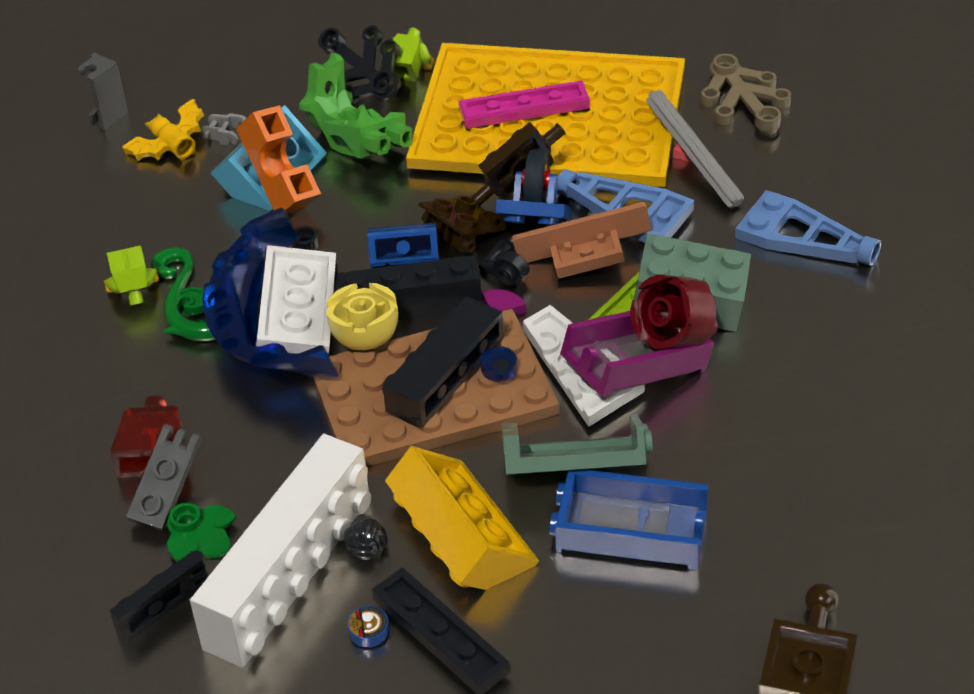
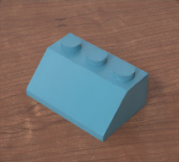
(240, 178)

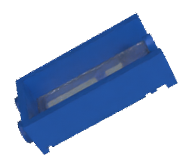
(630, 517)

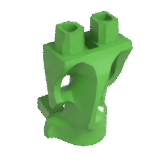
(346, 128)

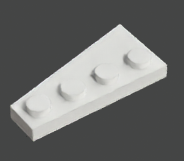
(546, 333)

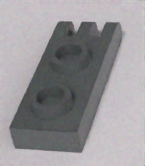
(163, 478)

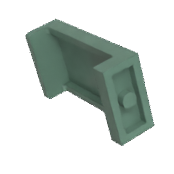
(576, 453)

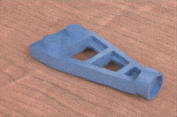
(773, 210)
(665, 214)

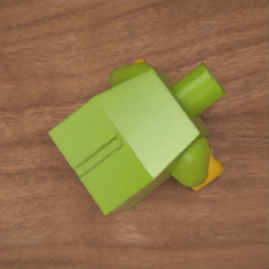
(412, 56)
(129, 274)

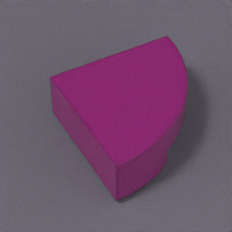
(504, 300)

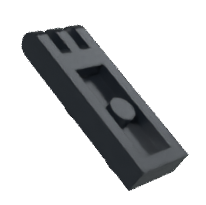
(159, 596)

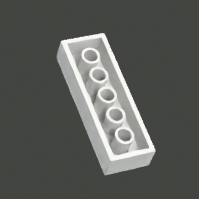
(281, 551)

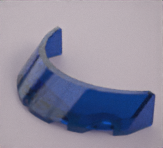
(233, 297)

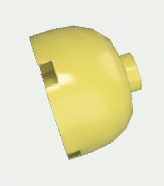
(362, 316)

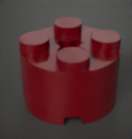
(674, 312)

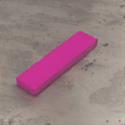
(524, 104)

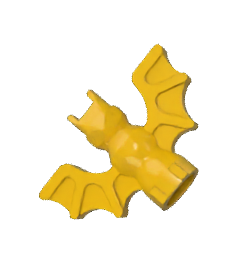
(170, 136)

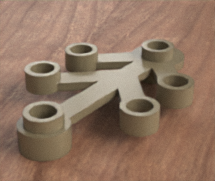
(727, 69)

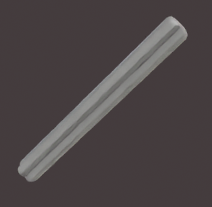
(695, 149)

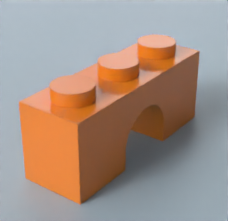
(265, 141)

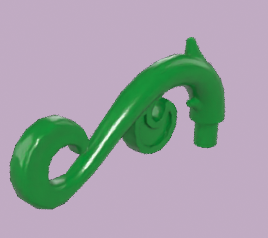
(179, 296)

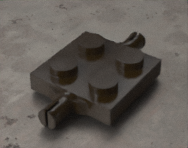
(503, 163)

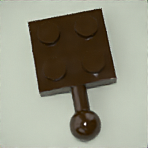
(809, 656)

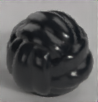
(366, 539)

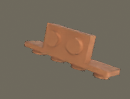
(585, 241)

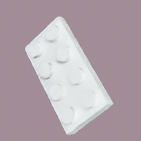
(296, 298)

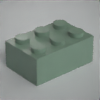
(720, 267)

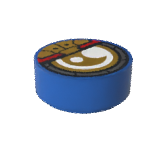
(368, 626)

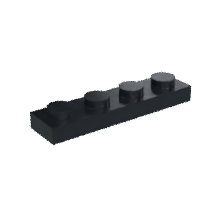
(441, 631)

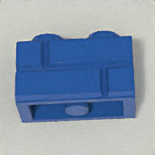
(402, 244)

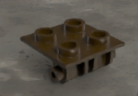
(460, 221)

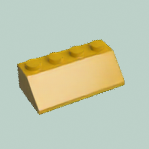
(459, 519)

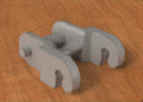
(218, 126)

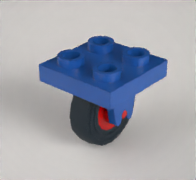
(531, 192)

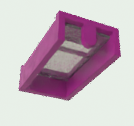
(615, 358)

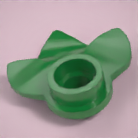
(199, 530)

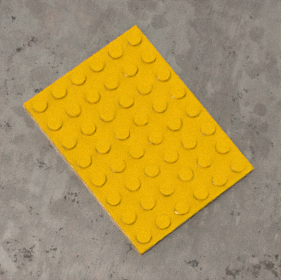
(610, 139)

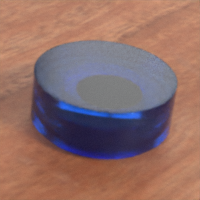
(498, 364)

